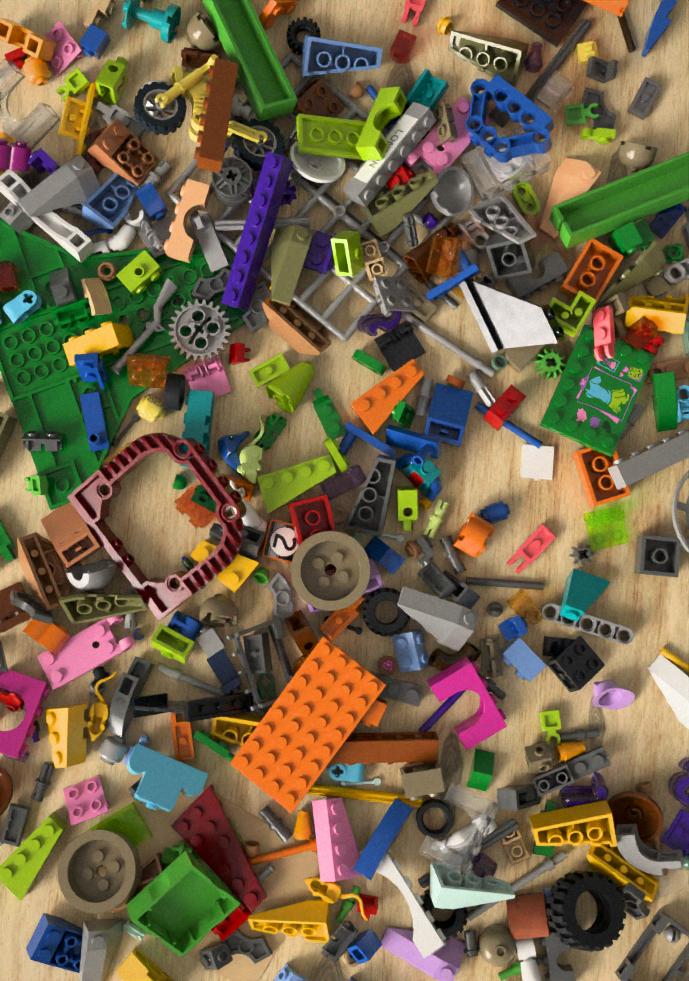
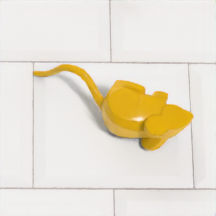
(98, 713)
(330, 891)

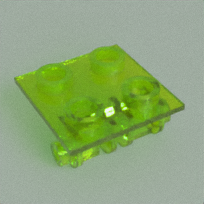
(606, 528)

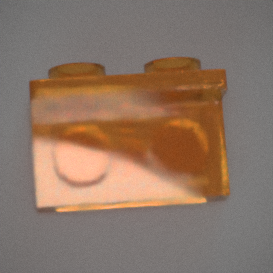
(444, 256)
(199, 515)

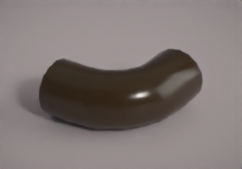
(441, 660)

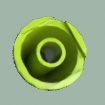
(291, 386)

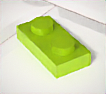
(269, 370)

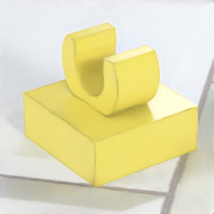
(585, 51)
(177, 74)

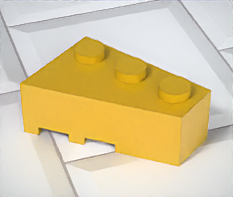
(104, 340)
(235, 573)
(140, 968)

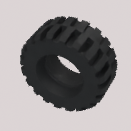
(609, 911)

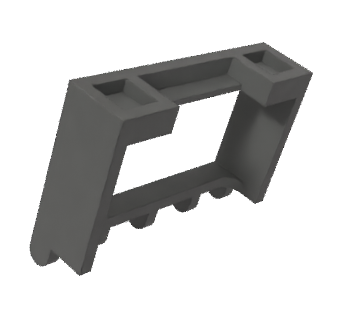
(277, 632)
(656, 925)

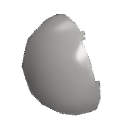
(453, 192)
(92, 576)

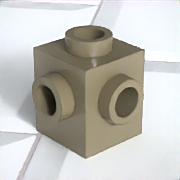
(539, 757)

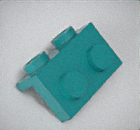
(427, 90)

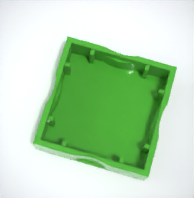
(182, 904)

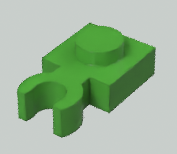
(577, 114)
(37, 484)

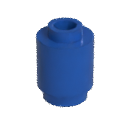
(495, 512)

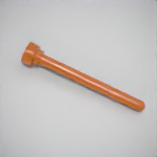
(311, 845)

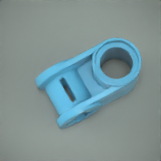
(20, 307)
(682, 405)
(350, 773)

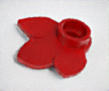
(12, 701)

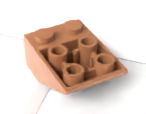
(123, 152)
(70, 535)

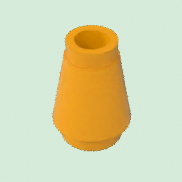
(568, 750)
(303, 826)

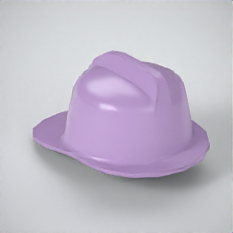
(611, 696)

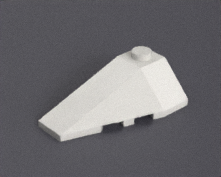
(673, 685)

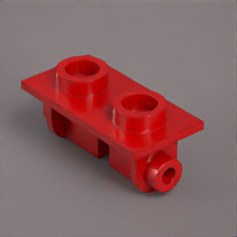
(232, 922)

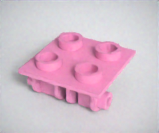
(65, 49)
(208, 377)
(86, 800)

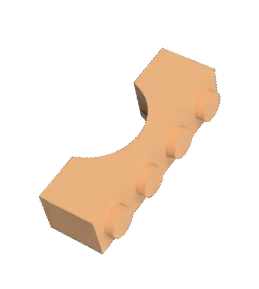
(194, 198)

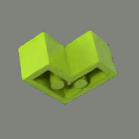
(574, 315)

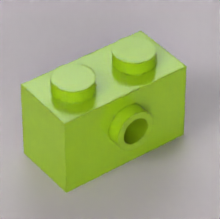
(347, 253)
(139, 273)
(172, 644)

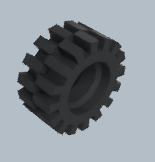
(295, 28)

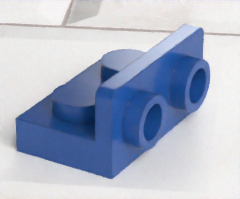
(91, 368)

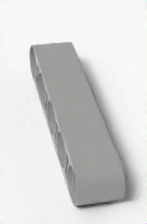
(594, 628)

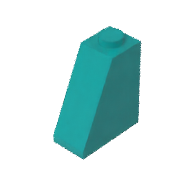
(581, 593)

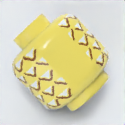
(150, 408)

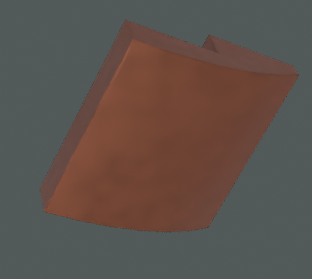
(528, 916)

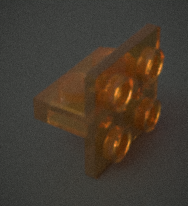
(147, 370)

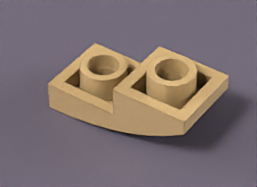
(102, 9)
(373, 260)
(97, 294)
(515, 847)

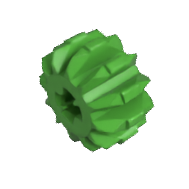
(547, 356)

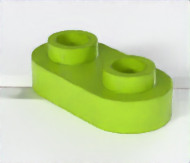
(526, 199)
(333, 447)

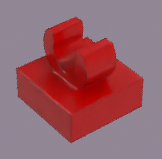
(15, 56)
(236, 353)
(370, 905)

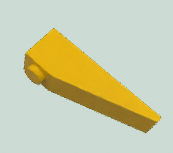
(303, 919)

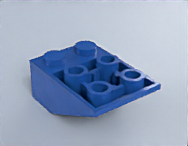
(448, 414)
(56, 943)

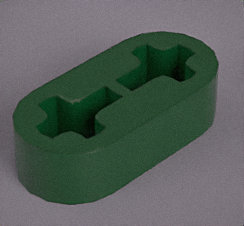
(271, 687)

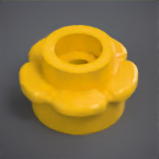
(444, 25)

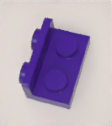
(42, 161)
(320, 253)
(678, 833)

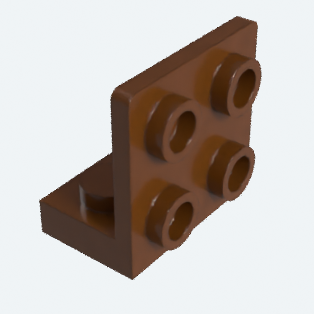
(318, 100)
(10, 614)

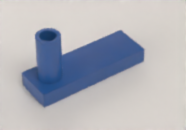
(468, 272)
(95, 421)
(354, 432)
(423, 445)

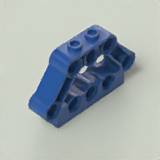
(516, 145)

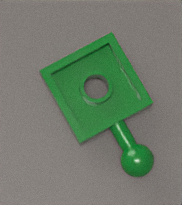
(220, 747)

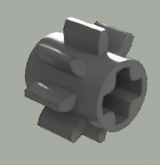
(487, 278)
(587, 554)

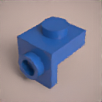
(513, 627)

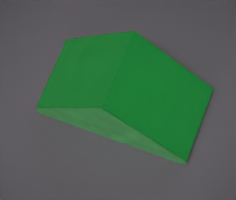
(481, 770)

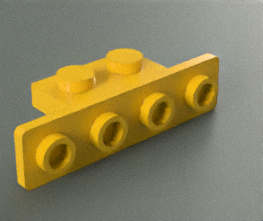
(76, 117)

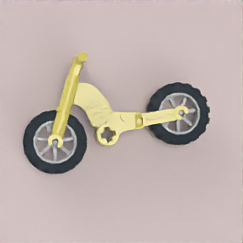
(193, 89)

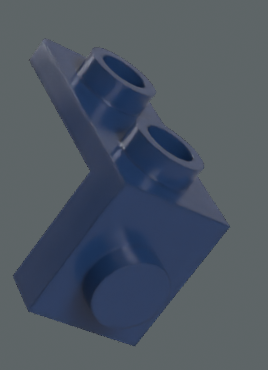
(225, 672)

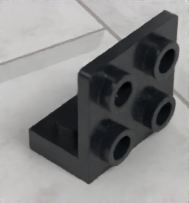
(576, 665)

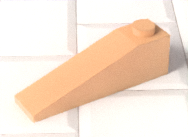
(570, 180)

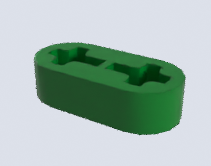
(369, 362)

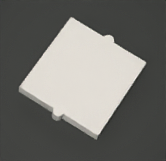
(537, 462)

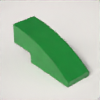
(664, 401)

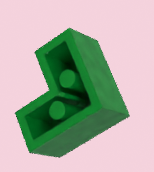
(631, 238)

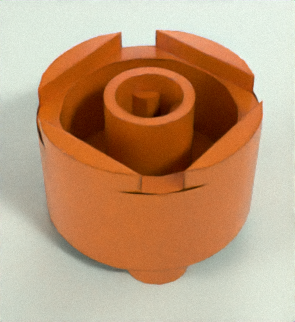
(473, 535)

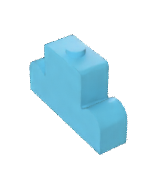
(163, 778)

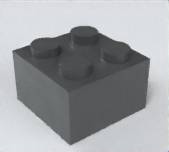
(508, 257)
(657, 556)

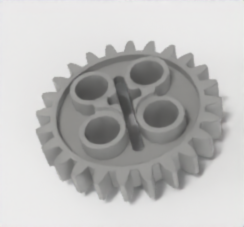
(213, 340)

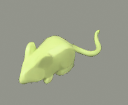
(250, 458)

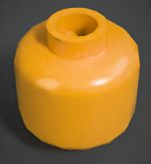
(36, 71)

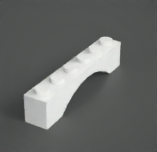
(64, 233)
(425, 934)

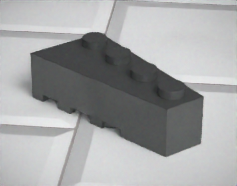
(373, 501)

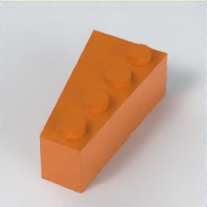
(378, 403)

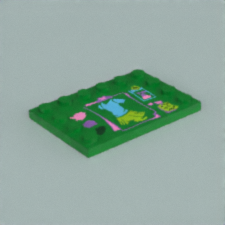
(597, 395)

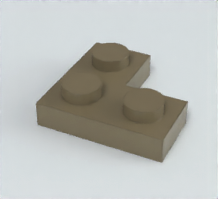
(619, 307)

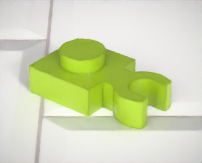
(75, 83)
(600, 135)
(550, 722)

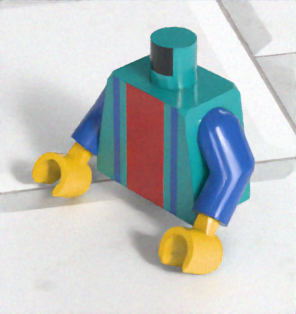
(424, 478)

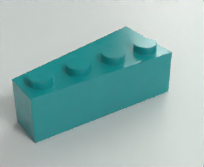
(199, 418)

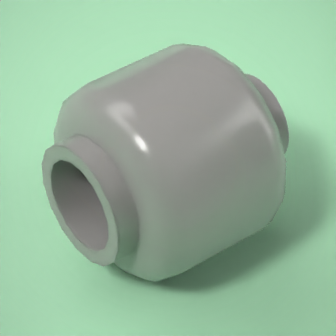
(113, 749)

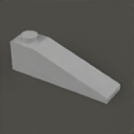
(67, 186)
(502, 218)
(443, 619)
(99, 947)

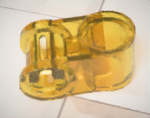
(522, 605)

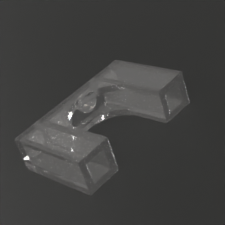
(37, 123)
(491, 182)
(460, 857)

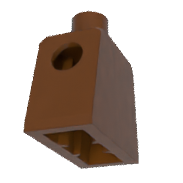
(301, 632)

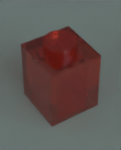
(402, 47)
(9, 277)
(641, 333)

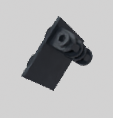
(399, 345)

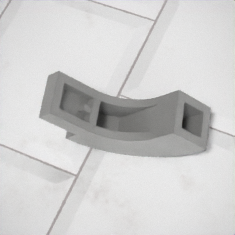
(642, 856)

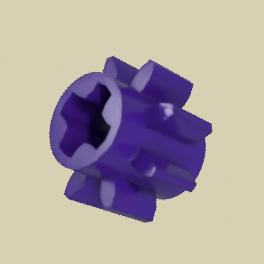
(290, 194)

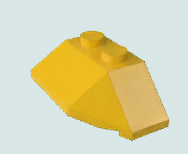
(611, 863)

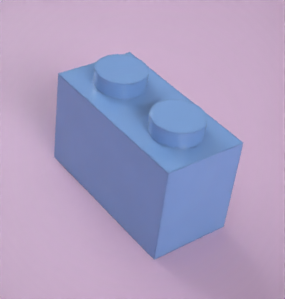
(523, 659)

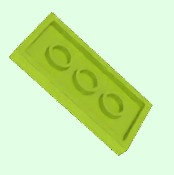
(328, 136)

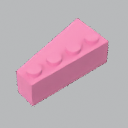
(334, 841)

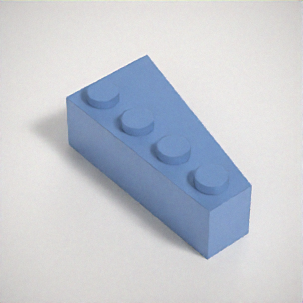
(334, 56)

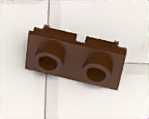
(195, 57)

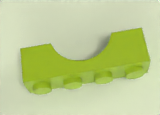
(387, 105)

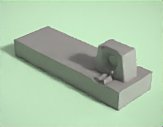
(209, 241)

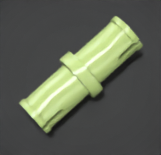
(436, 519)

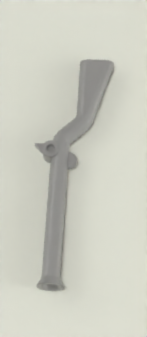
(166, 293)

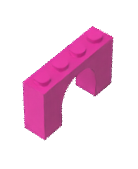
(33, 693)
(487, 719)

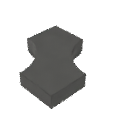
(606, 118)
(209, 287)
(256, 316)
(32, 607)
(634, 901)
(254, 947)

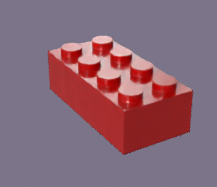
(310, 517)

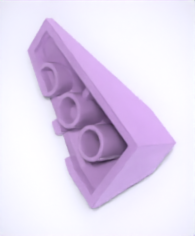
(440, 965)

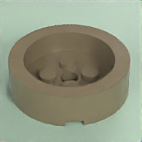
(334, 590)
(80, 876)

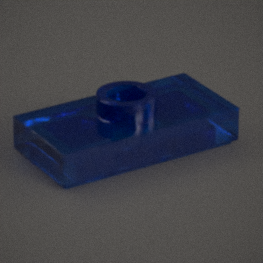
(666, 219)

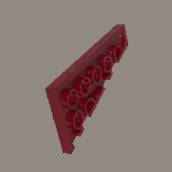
(217, 843)

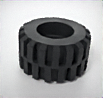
(373, 623)
(453, 924)

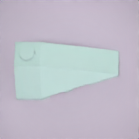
(456, 892)

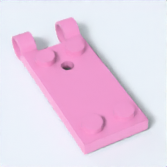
(428, 150)
(80, 656)

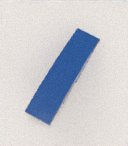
(658, 25)
(383, 838)

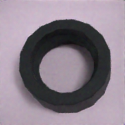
(174, 391)
(434, 833)

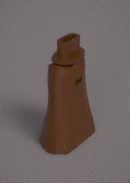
(418, 257)

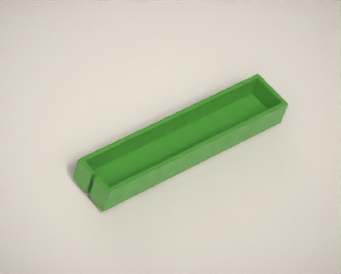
(258, 64)
(622, 201)

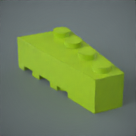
(291, 482)
(28, 859)

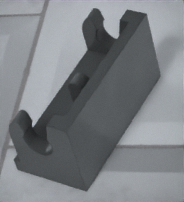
(258, 652)

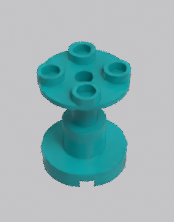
(158, 19)

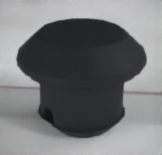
(100, 673)

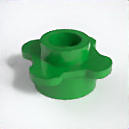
(677, 248)

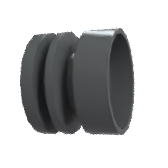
(234, 192)

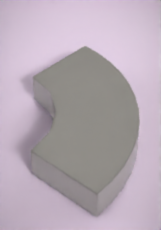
(282, 596)

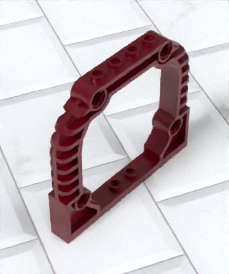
(93, 505)

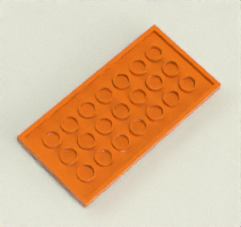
(308, 724)

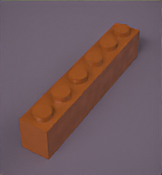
(217, 115)
(388, 748)

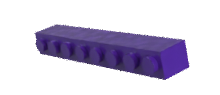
(257, 231)

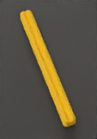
(361, 794)

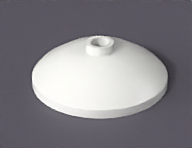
(316, 167)

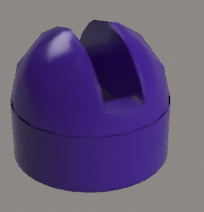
(430, 219)

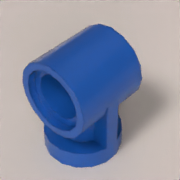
(187, 626)

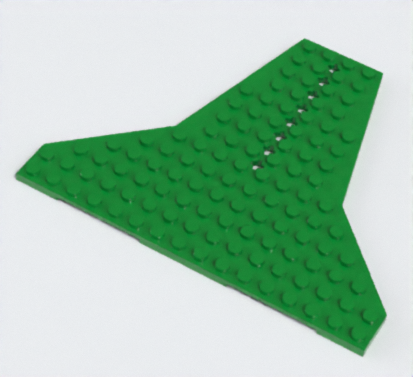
(36, 365)

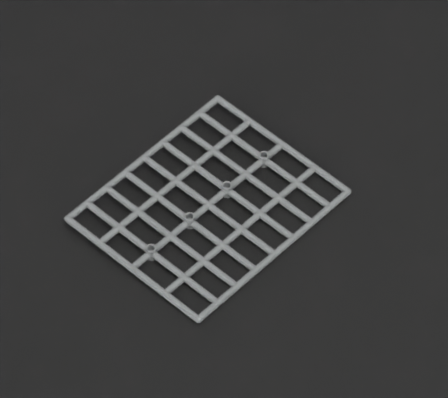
(339, 215)

